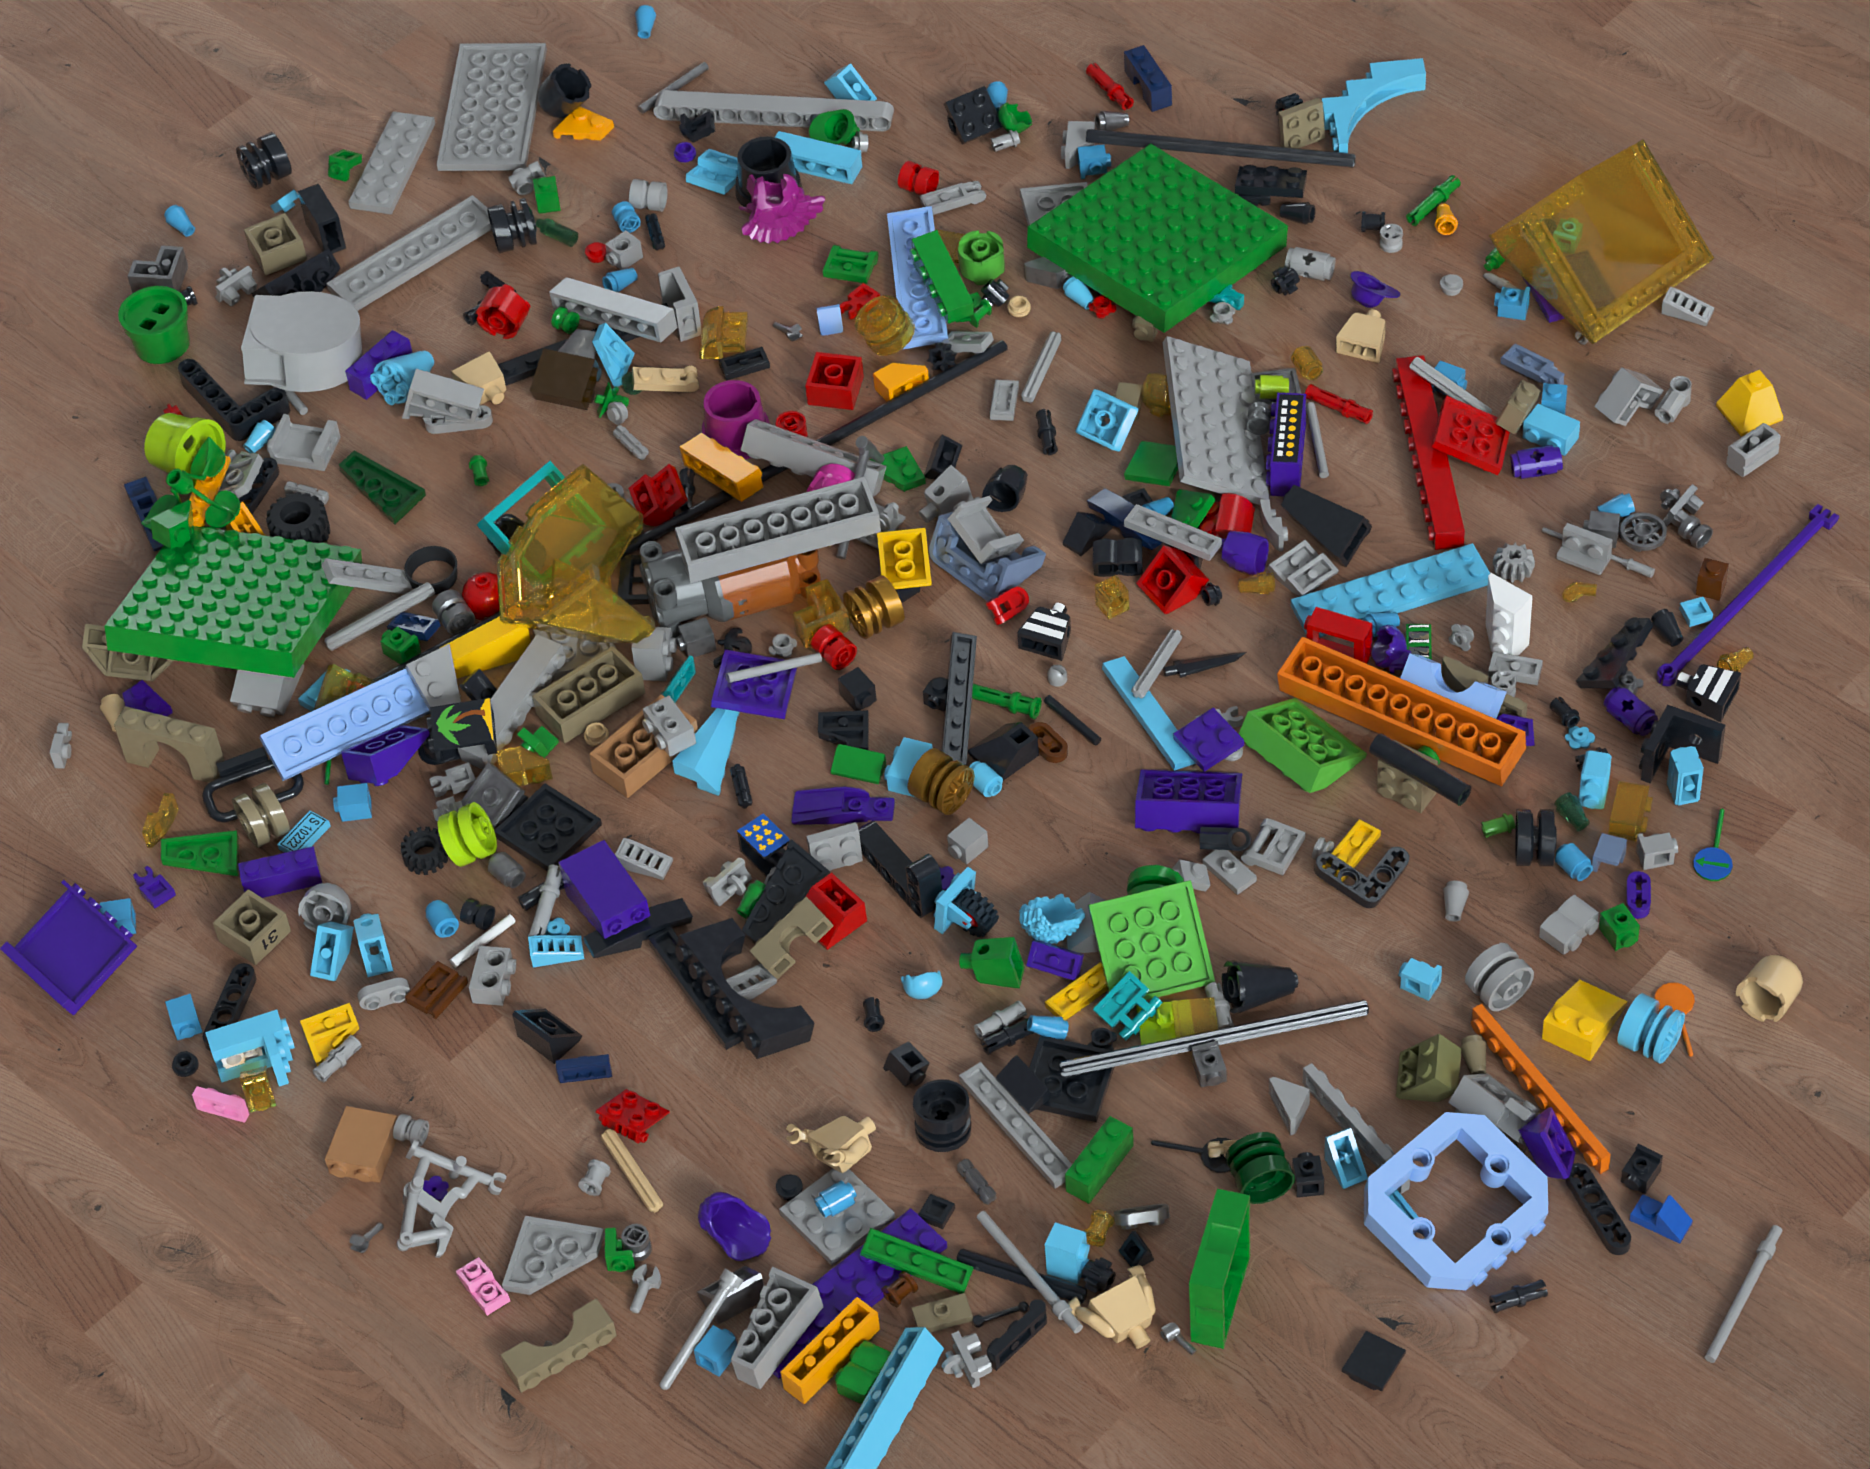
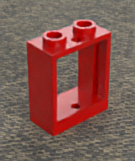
(1342, 627)

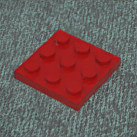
(1470, 435)

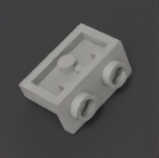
(1585, 549)

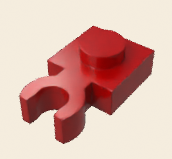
(858, 299)

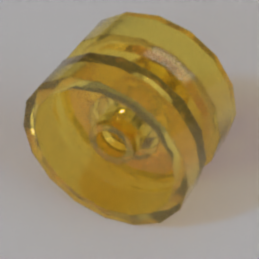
(884, 325)

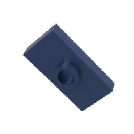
(415, 624)
(584, 1068)

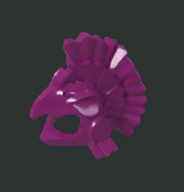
(778, 209)

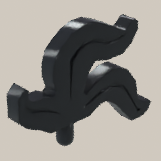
(732, 641)

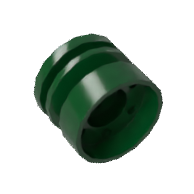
(1260, 1167)

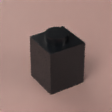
(857, 689)

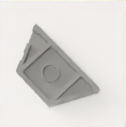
(241, 472)

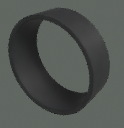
(427, 554)

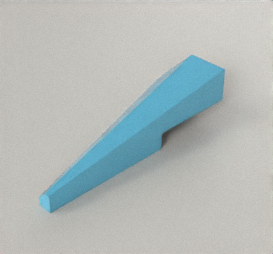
(708, 757)

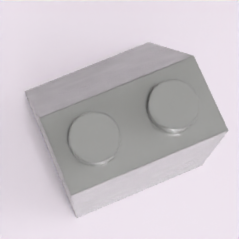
(263, 692)

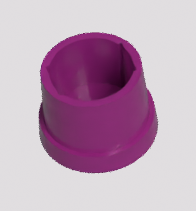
(729, 410)

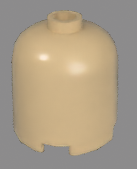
(1770, 988)

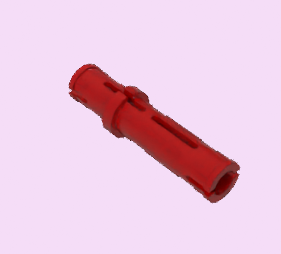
(1114, 91)
(1346, 407)

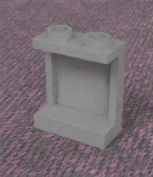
(677, 293)
(303, 444)
(981, 531)

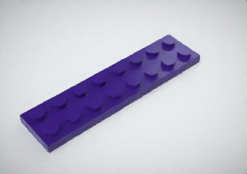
(863, 1278)

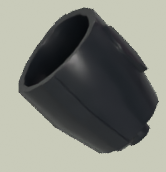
(1006, 485)

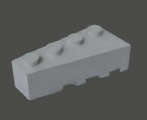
(775, 1326)

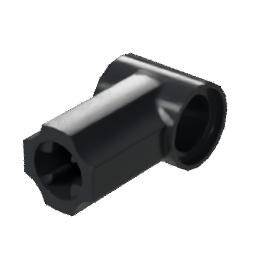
(1222, 838)

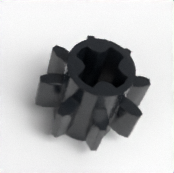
(1285, 280)
(995, 292)
(942, 356)
(1098, 1275)

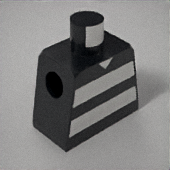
(1046, 632)
(1710, 690)

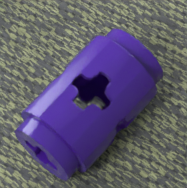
(1546, 460)
(1630, 710)

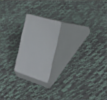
(1290, 1102)

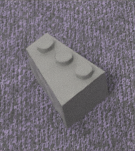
(442, 398)

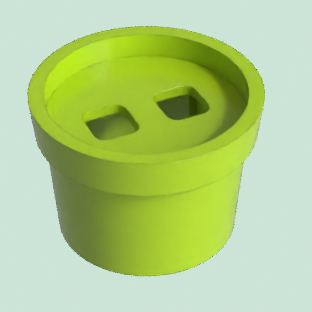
(176, 440)

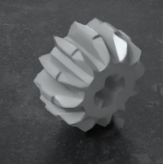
(1513, 562)

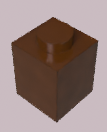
(1712, 579)

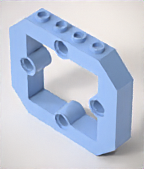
(1491, 1150)

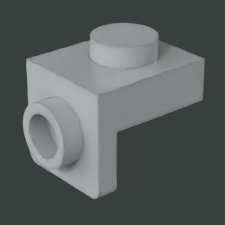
(1195, 872)

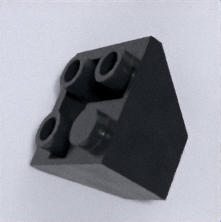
(1007, 749)

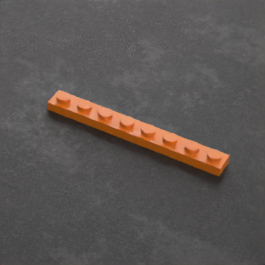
(1543, 1092)

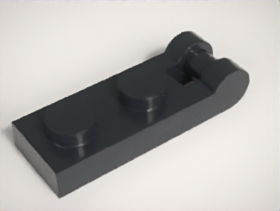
(1017, 1334)

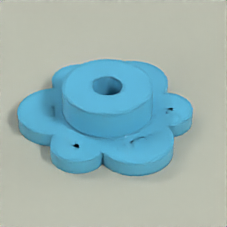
(1579, 737)
(557, 927)

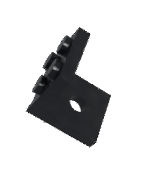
(1677, 730)

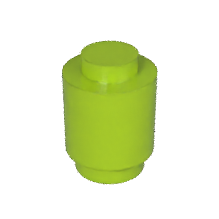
(1269, 385)

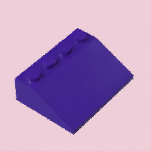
(1187, 800)

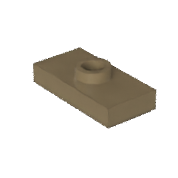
(943, 1313)

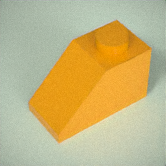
(898, 378)

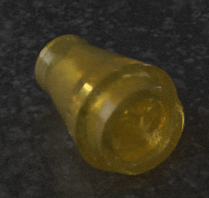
(1258, 583)
(1736, 659)

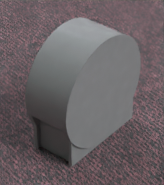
(301, 341)

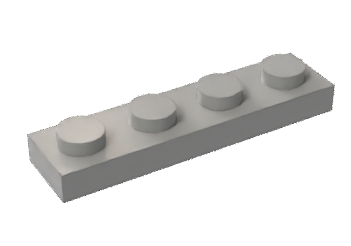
(1173, 532)
(366, 576)

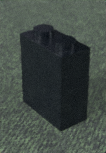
(321, 219)

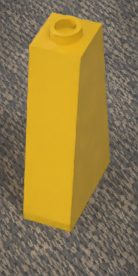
(488, 647)

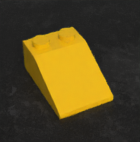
(905, 558)
(1582, 1019)

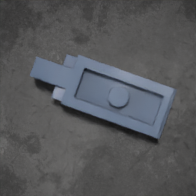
(1532, 365)

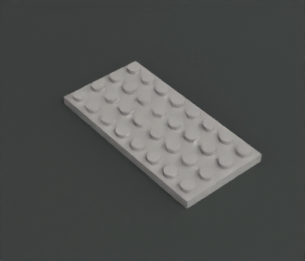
(492, 107)
(1209, 420)

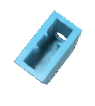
(371, 934)

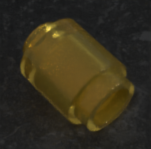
(1307, 362)

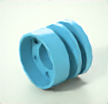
(1655, 1030)

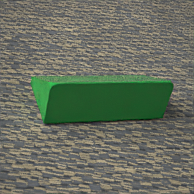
(858, 764)

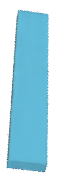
(1147, 712)

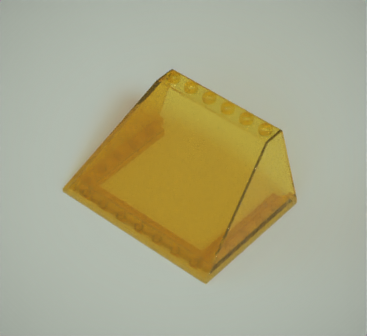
(1605, 242)

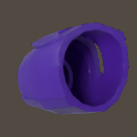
(1245, 552)

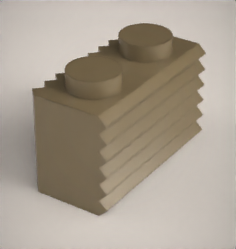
(1518, 406)

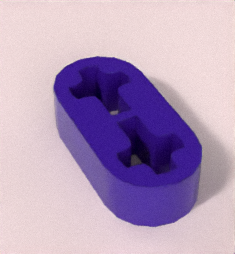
(1643, 894)

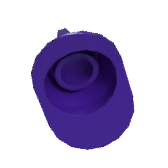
(1369, 290)

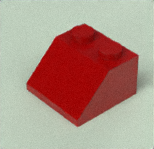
(1172, 579)

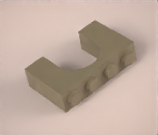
(141, 730)

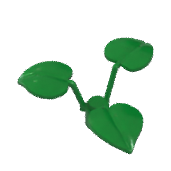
(206, 463)

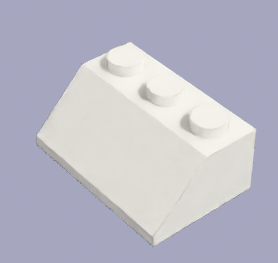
(1507, 616)

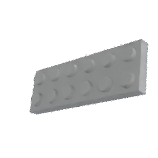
(392, 163)

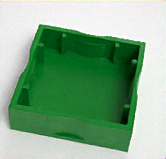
(1220, 1268)

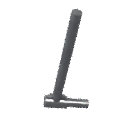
(866, 450)

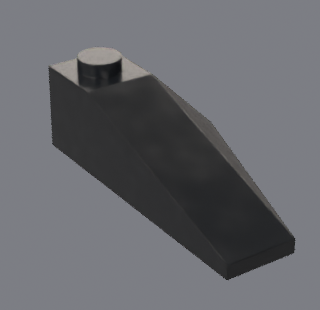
(307, 277)

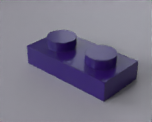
(1055, 960)

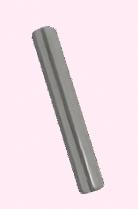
(1041, 367)
(1446, 385)
(1156, 664)

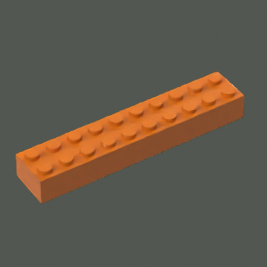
(1402, 711)

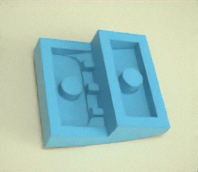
(714, 172)

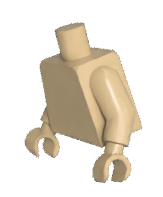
(838, 1142)
(1121, 1310)

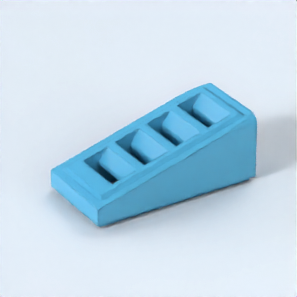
(547, 942)

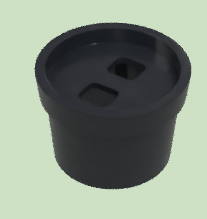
(765, 158)

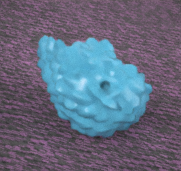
(1050, 918)

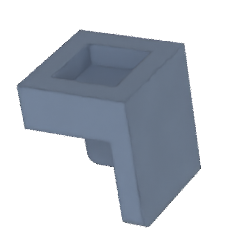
(1609, 850)

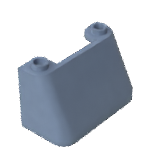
(985, 579)

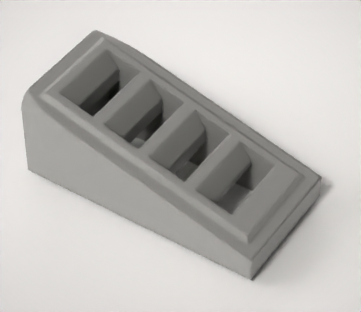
(1678, 305)
(636, 849)
(750, 992)

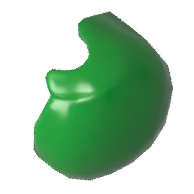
(1013, 119)

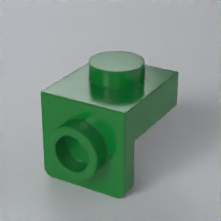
(540, 742)

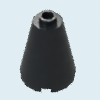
(1255, 984)

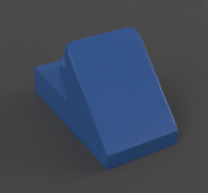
(1662, 1218)

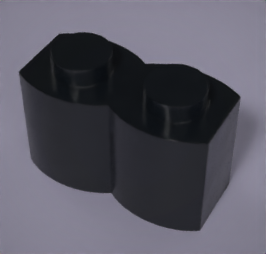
(1117, 557)

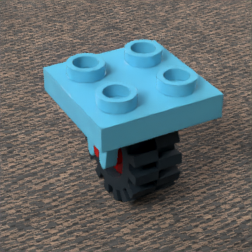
(964, 906)

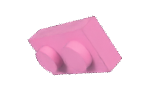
(220, 1104)

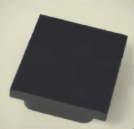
(1373, 1361)

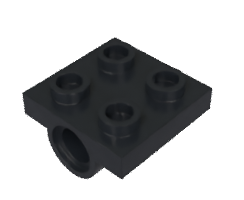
(972, 115)

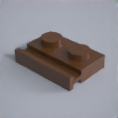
(436, 989)

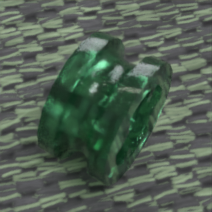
(627, 387)

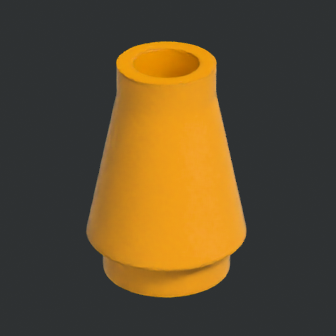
(1445, 220)

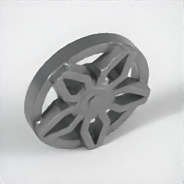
(1643, 532)

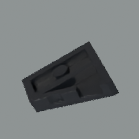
(845, 728)

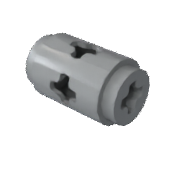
(1315, 266)

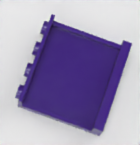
(72, 949)

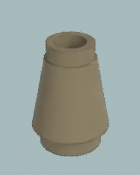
(1474, 1054)

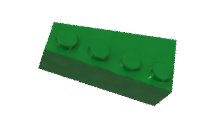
(941, 277)

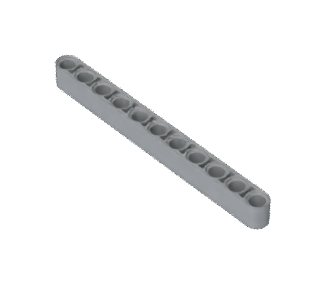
(769, 109)

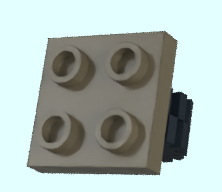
(1299, 121)

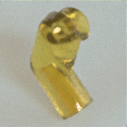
(1577, 590)

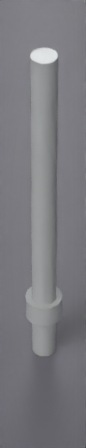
(1764, 1252)
(1060, 1307)

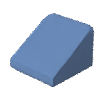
(829, 320)

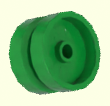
(1151, 877)

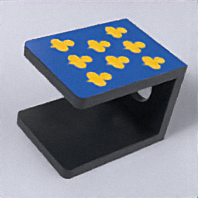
(761, 839)

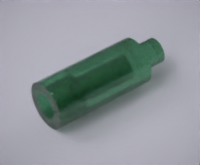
(557, 231)

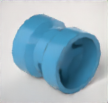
(626, 216)

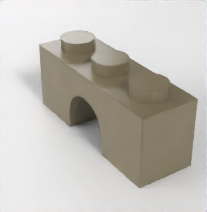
(802, 920)

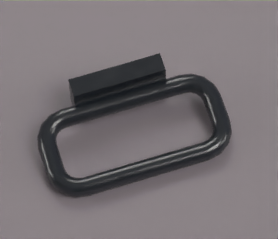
(241, 768)

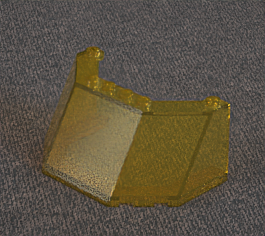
(584, 527)

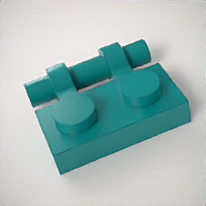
(1121, 1000)

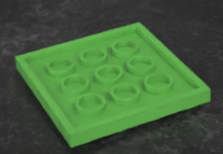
(1154, 938)

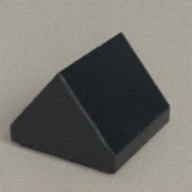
(1135, 1251)

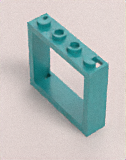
(548, 472)

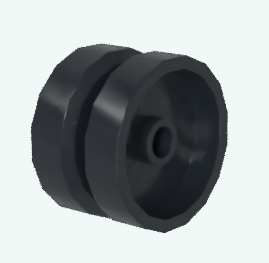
(1535, 837)

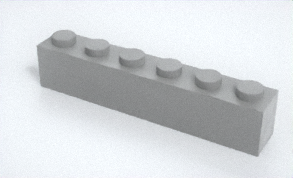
(615, 309)
(802, 453)
(514, 696)

